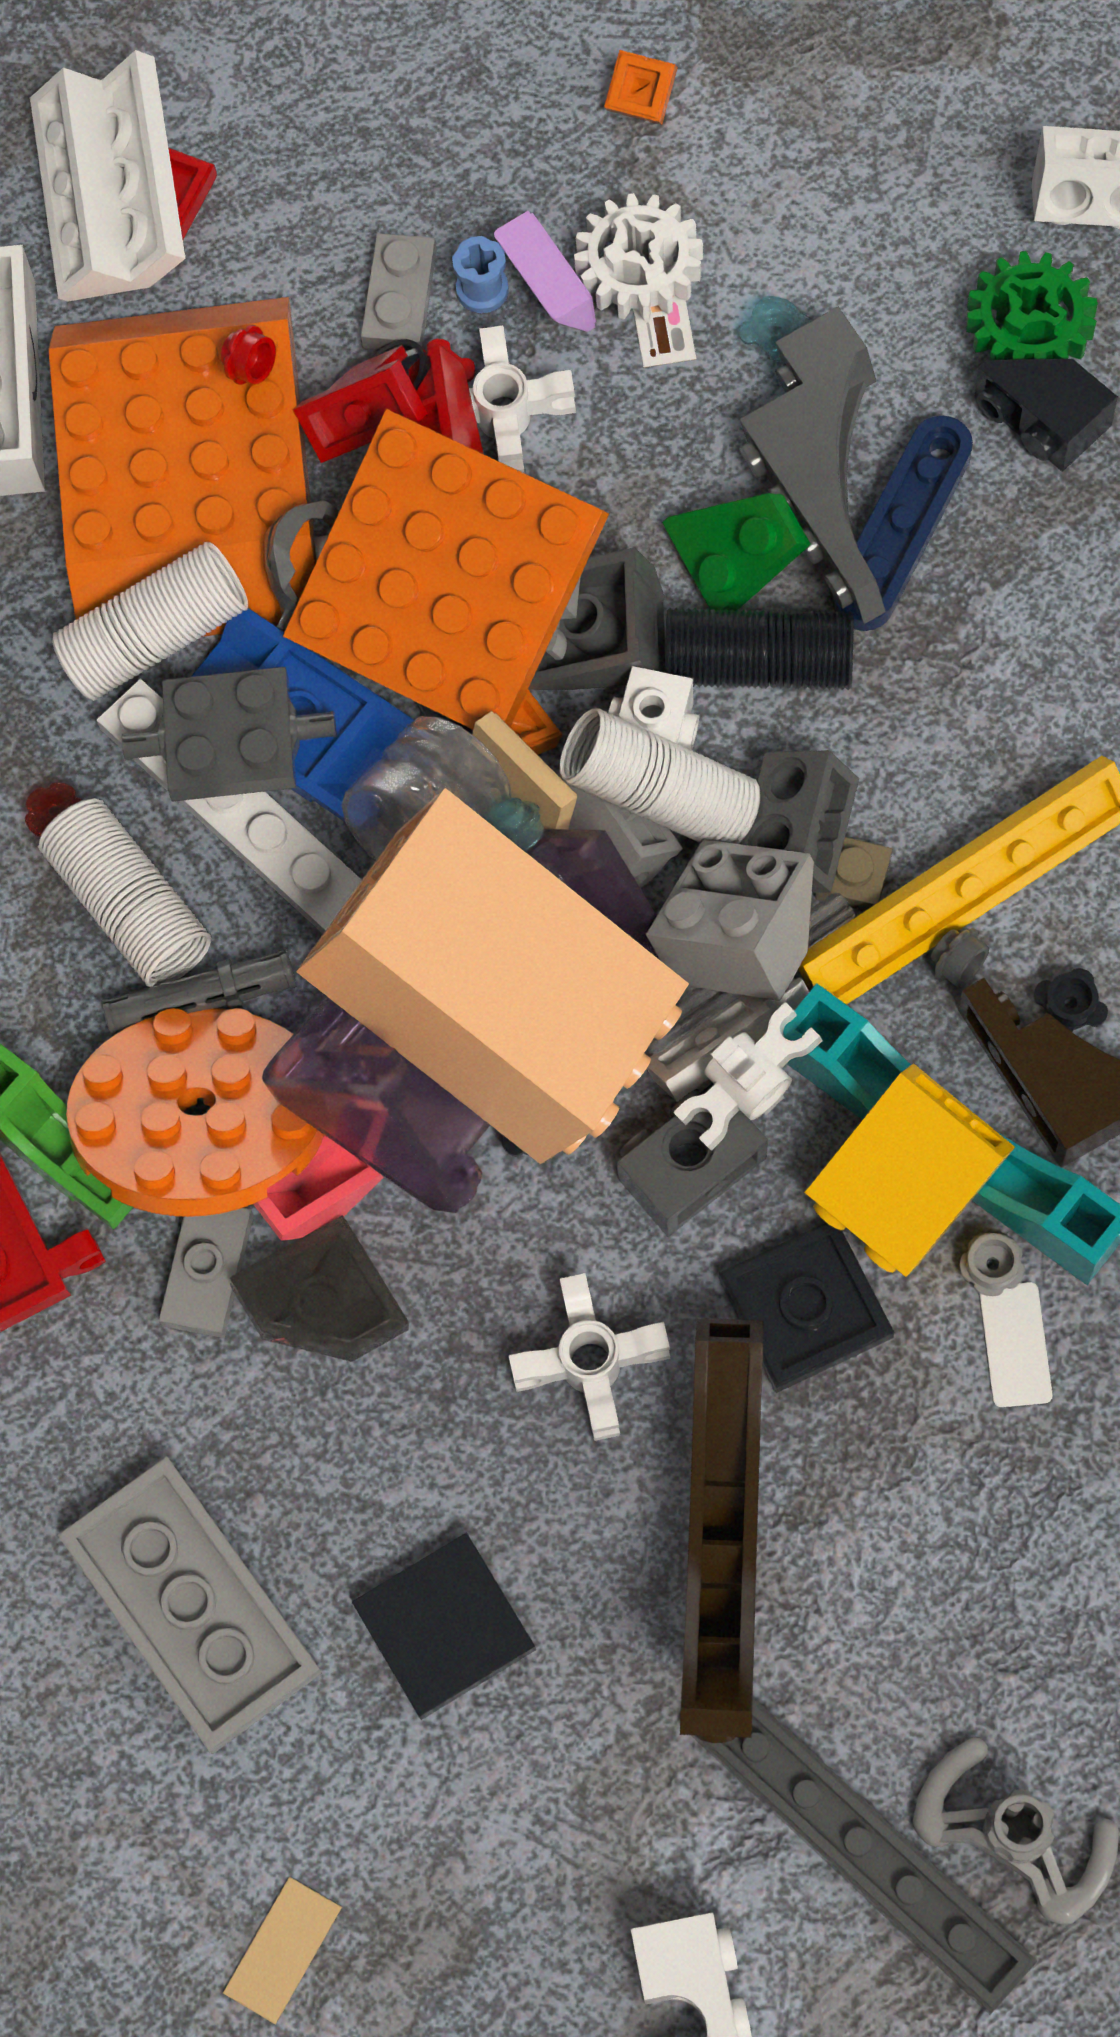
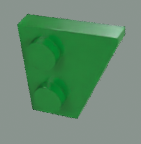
(737, 546)

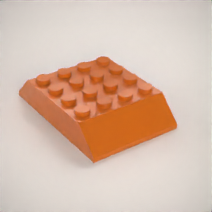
(174, 451)

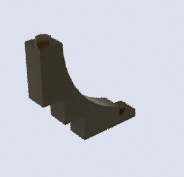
(1053, 1074)

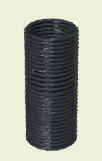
(760, 648)

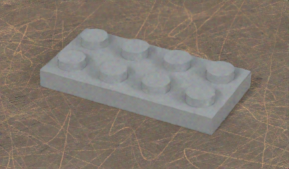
(189, 1605)

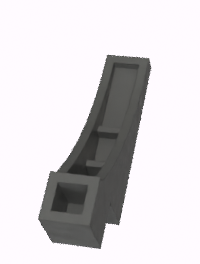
(805, 448)

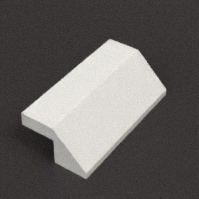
(107, 180)

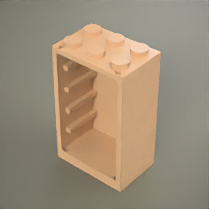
(496, 979)

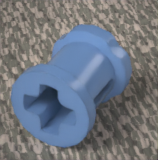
(480, 274)

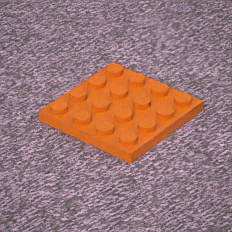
(445, 573)

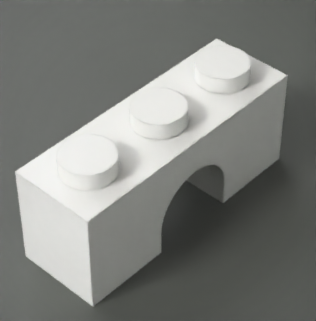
(689, 1964)

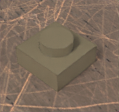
(860, 873)

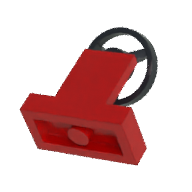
(354, 405)

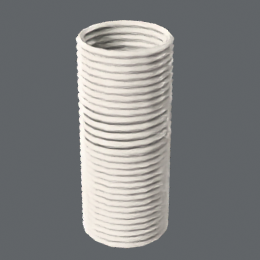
(154, 614)
(669, 788)
(117, 880)

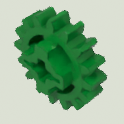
(1029, 309)

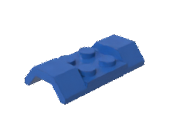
(362, 718)

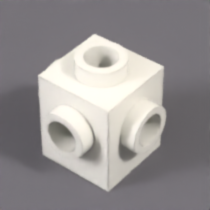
(659, 705)

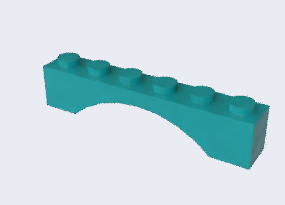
(1028, 1194)

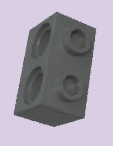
(805, 808)

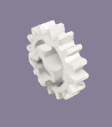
(650, 237)

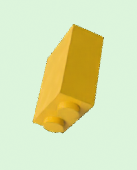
(908, 1171)

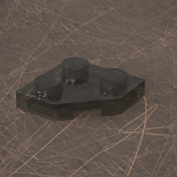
(321, 1296)

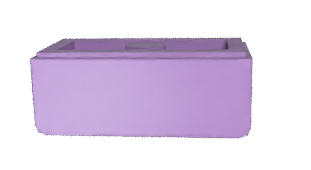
(547, 272)

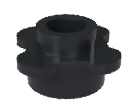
(1077, 986)

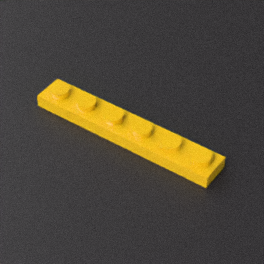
(966, 883)

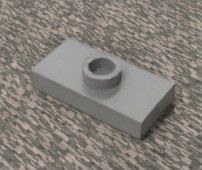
(199, 1281)

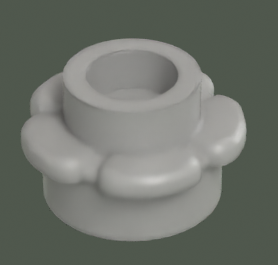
(996, 1247)

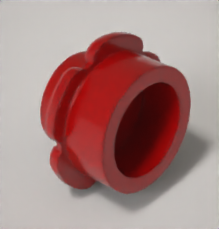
(248, 355)

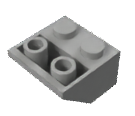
(737, 919)

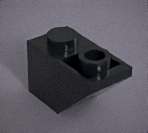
(1048, 403)

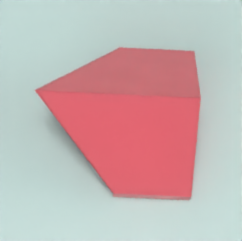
(319, 1194)

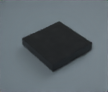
(811, 1305)
(443, 1626)

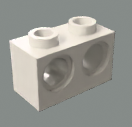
(1077, 177)

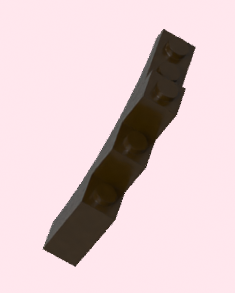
(722, 1531)

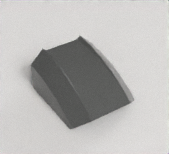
(614, 627)

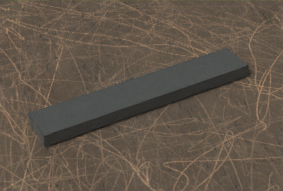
(875, 1859)

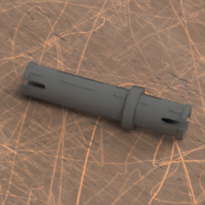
(214, 989)

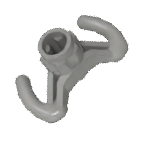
(1016, 1835)

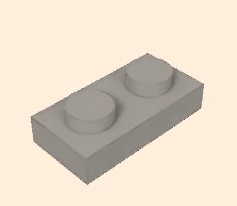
(398, 290)

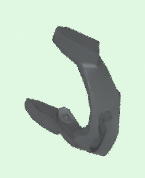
(277, 550)

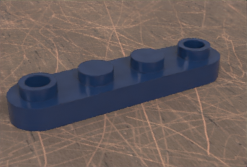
(911, 509)

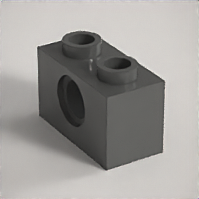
(678, 1192)

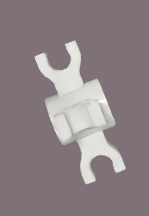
(498, 379)
(748, 1076)
(637, 1346)

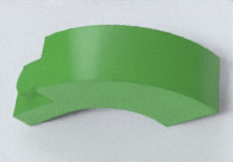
(37, 1131)

